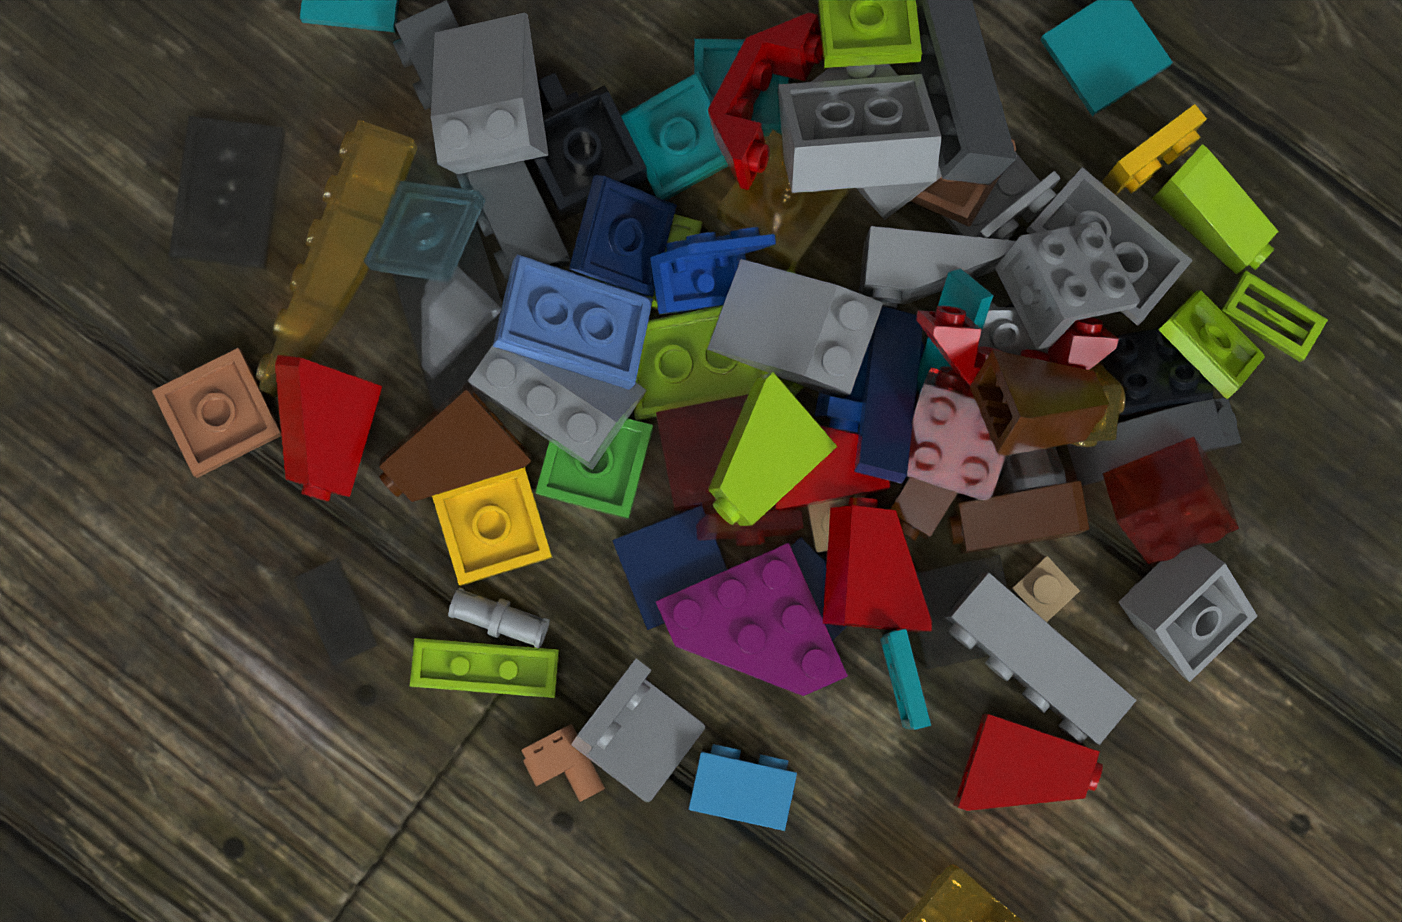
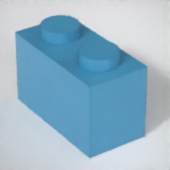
(743, 789)

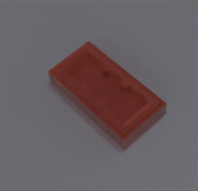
(769, 525)

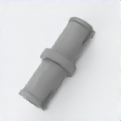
(498, 617)

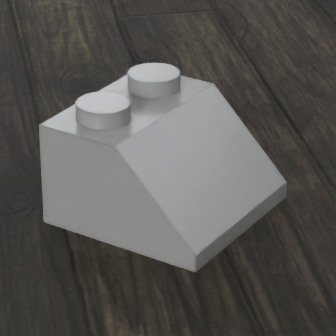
(1189, 609)

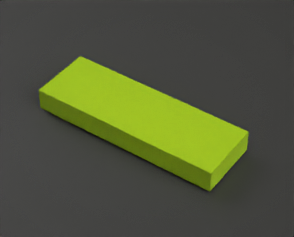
(484, 668)

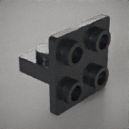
(1154, 373)

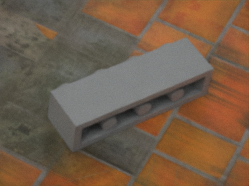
(1040, 659)

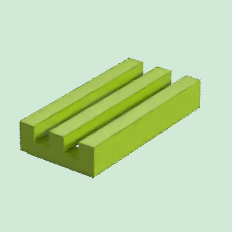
(1266, 333)

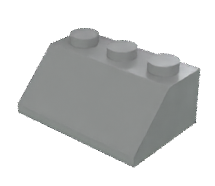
(858, 133)
(1143, 252)
(560, 405)

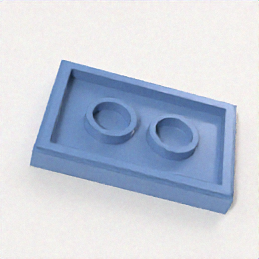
(573, 322)

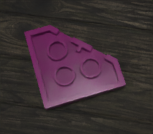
(757, 623)

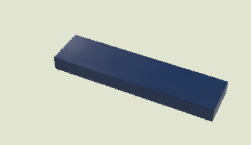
(889, 396)

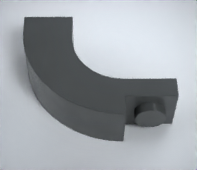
(1208, 421)

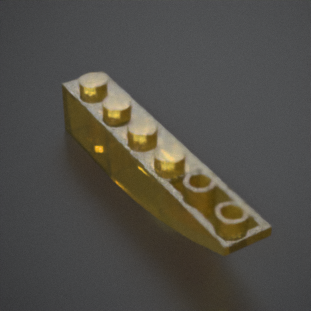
(339, 242)

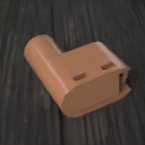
(557, 756)

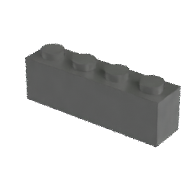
(962, 93)

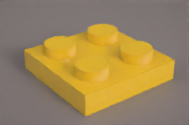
(1165, 145)
(492, 526)

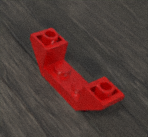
(780, 50)
(958, 340)

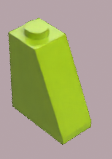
(1217, 212)
(767, 452)

